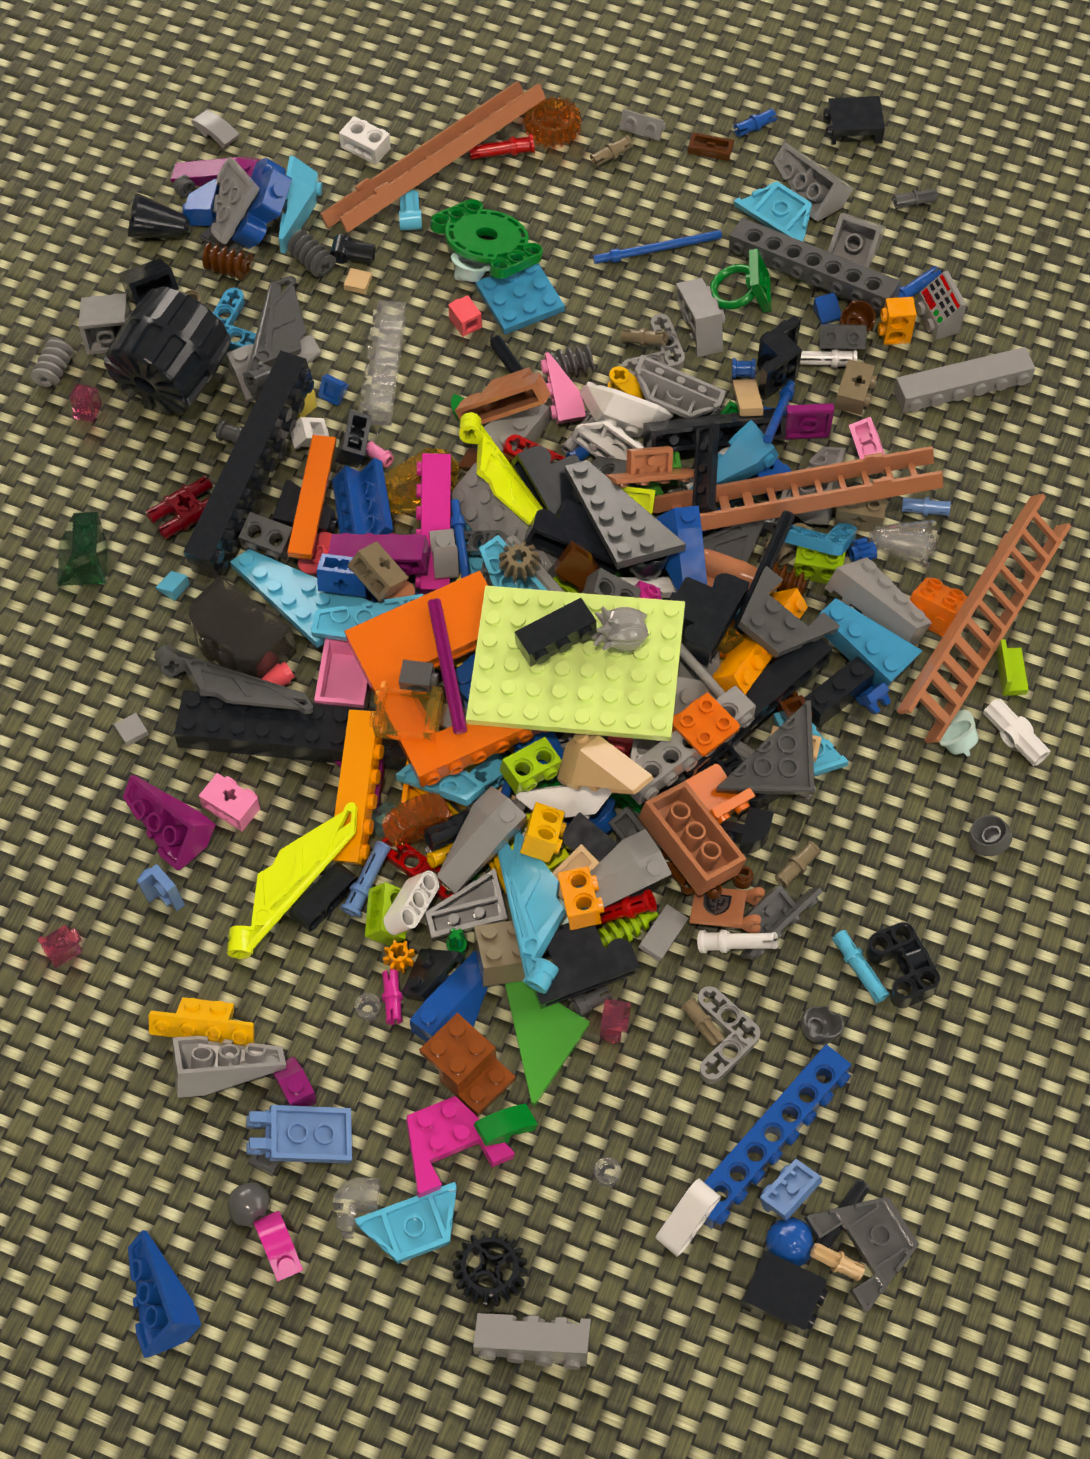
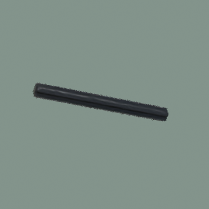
(769, 558)

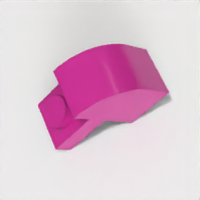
(278, 1246)

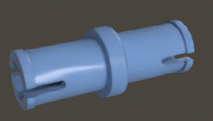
(926, 506)

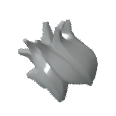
(621, 628)

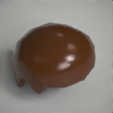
(859, 313)

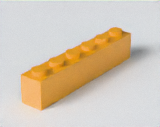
(749, 658)
(358, 784)

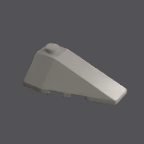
(812, 182)
(239, 359)
(823, 457)
(483, 834)
(629, 868)
(212, 1066)

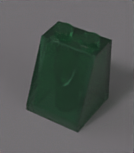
(83, 551)

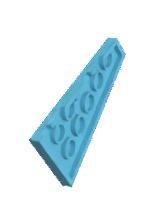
(289, 591)

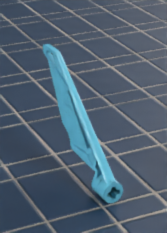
(534, 911)

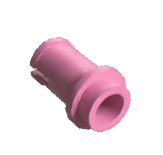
(377, 452)

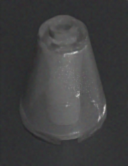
(907, 541)

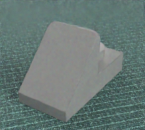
(444, 554)

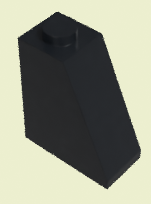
(287, 507)

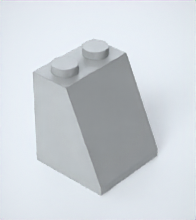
(101, 320)

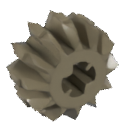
(511, 556)

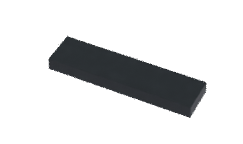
(706, 467)

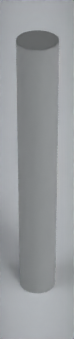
(701, 672)

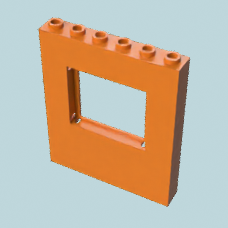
(408, 635)

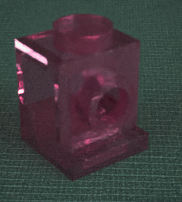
(85, 402)
(60, 952)
(614, 1020)

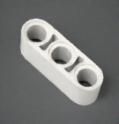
(411, 902)
(688, 1217)

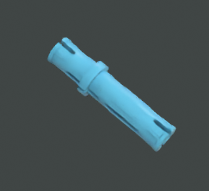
(854, 957)

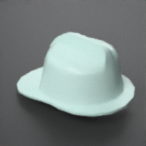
(467, 269)
(961, 734)

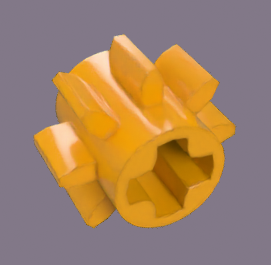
(401, 962)

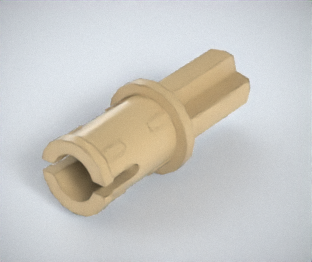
(838, 1261)

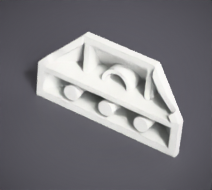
(622, 409)
(604, 440)
(566, 799)

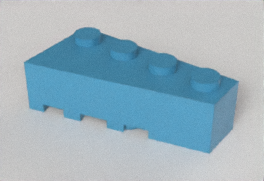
(875, 645)

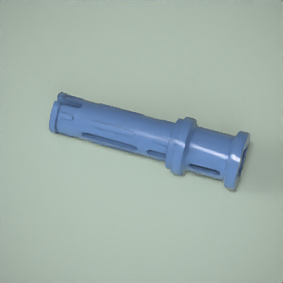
(359, 890)

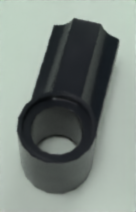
(346, 249)
(444, 832)

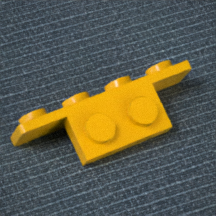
(202, 1018)

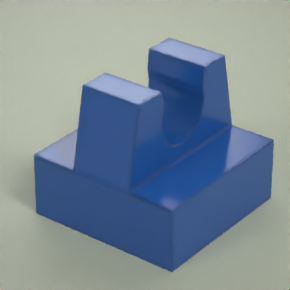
(332, 389)
(872, 695)

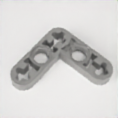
(664, 353)
(734, 1038)

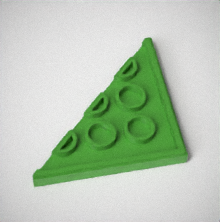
(543, 1036)

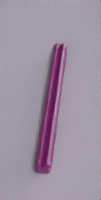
(447, 666)

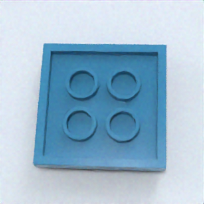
(520, 298)

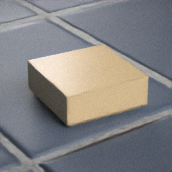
(358, 281)

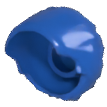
(790, 1240)

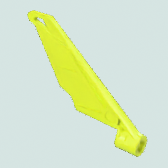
(497, 470)
(289, 877)

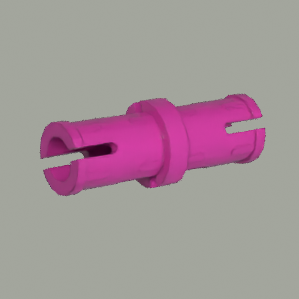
(392, 997)

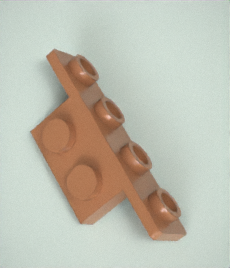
(650, 465)

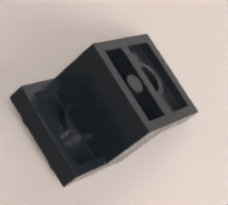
(779, 357)

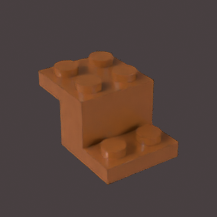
(467, 1064)

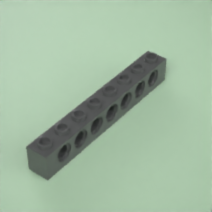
(814, 264)

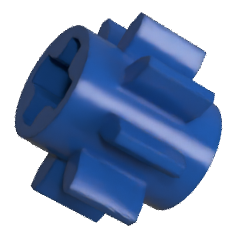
(862, 549)

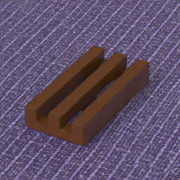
(710, 149)

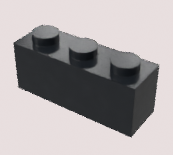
(555, 632)
(839, 690)

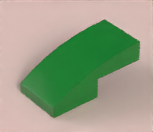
(501, 1125)

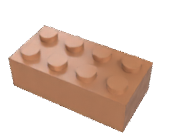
(692, 838)

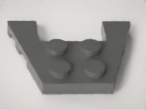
(776, 626)
(878, 1236)

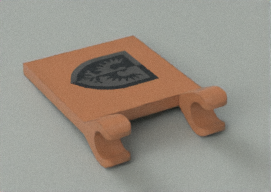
(727, 909)

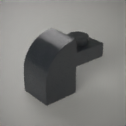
(753, 833)

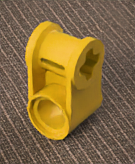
(625, 383)

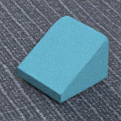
(173, 585)

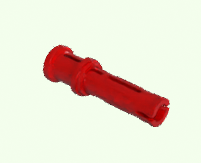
(512, 146)
(629, 907)

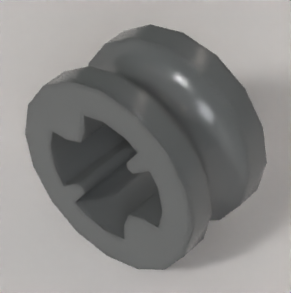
(184, 186)

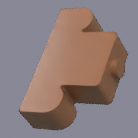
(506, 396)

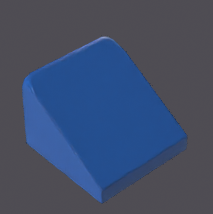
(827, 308)

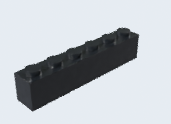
(681, 433)

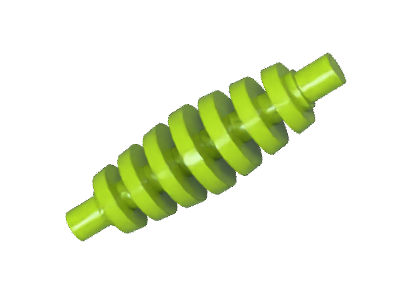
(626, 928)

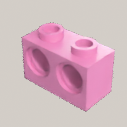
(866, 438)

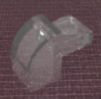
(354, 1197)

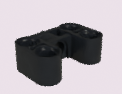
(912, 960)

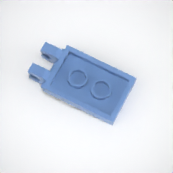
(302, 1134)

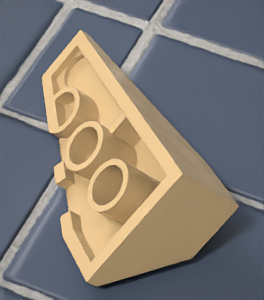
(598, 764)

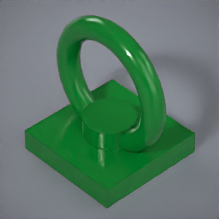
(757, 280)

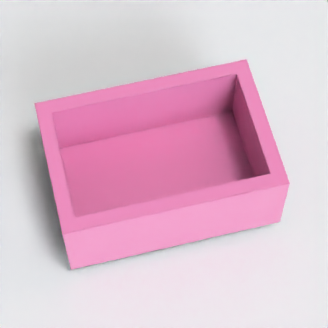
(341, 677)

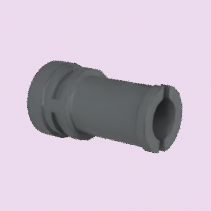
(586, 1002)

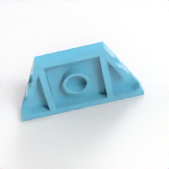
(778, 209)
(412, 1224)

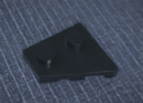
(429, 972)

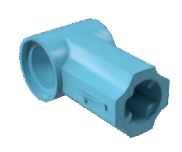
(410, 213)

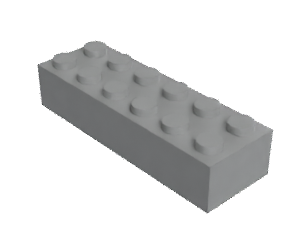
(487, 512)

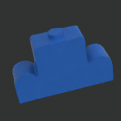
(268, 204)

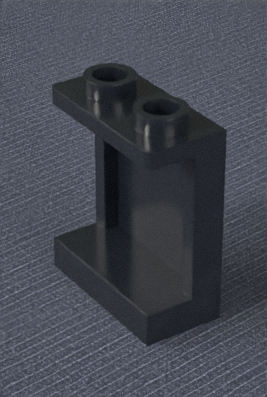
(854, 118)
(785, 1292)

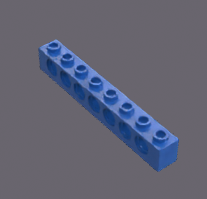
(825, 1063)

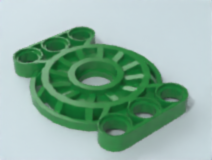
(463, 233)

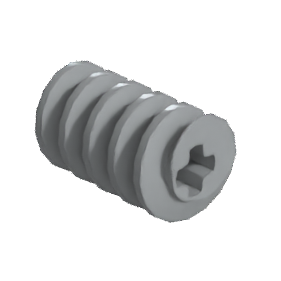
(51, 362)

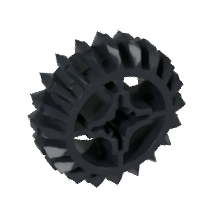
(481, 1274)

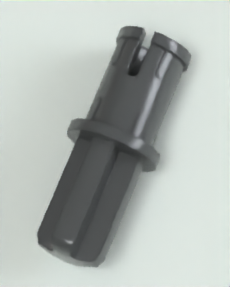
(914, 198)

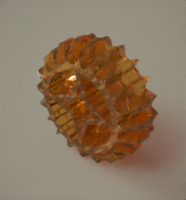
(551, 127)
(409, 819)

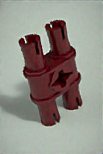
(182, 505)

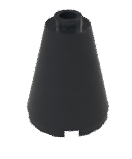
(155, 220)

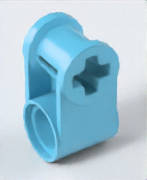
(489, 771)

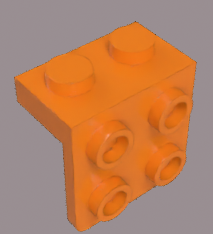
(938, 603)
(705, 724)
(718, 804)

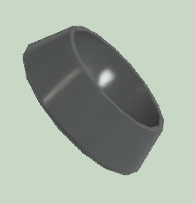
(989, 835)

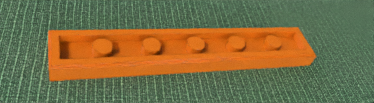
(312, 497)

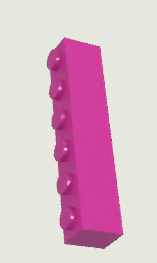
(434, 509)

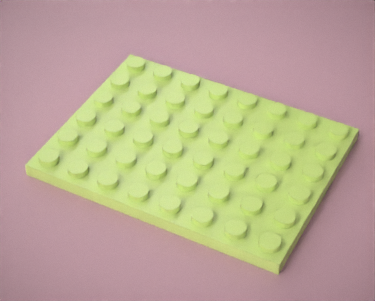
(581, 688)

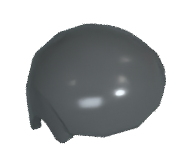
(821, 1025)
(248, 1203)

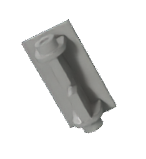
(642, 124)

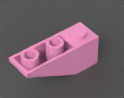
(566, 398)

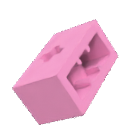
(230, 801)

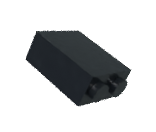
(143, 278)

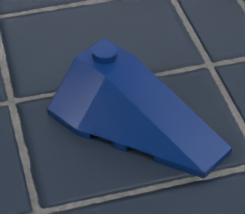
(686, 525)
(457, 994)
(163, 1304)

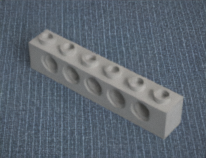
(654, 762)

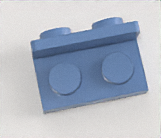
(156, 883)
(790, 1189)

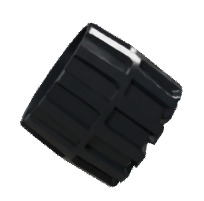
(167, 350)

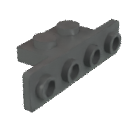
(778, 911)

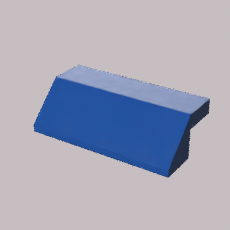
(362, 500)

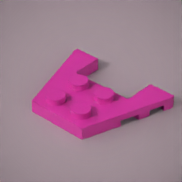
(441, 1132)

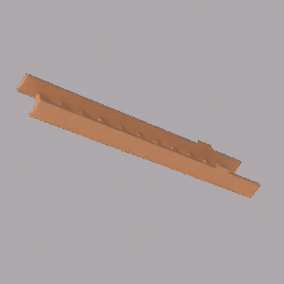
(429, 158)
(871, 464)
(952, 636)

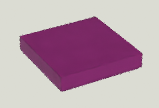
(809, 421)

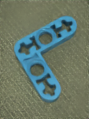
(237, 304)
(833, 543)

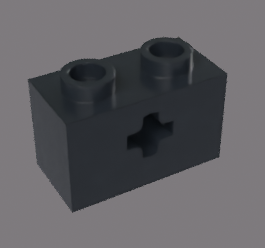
(353, 438)

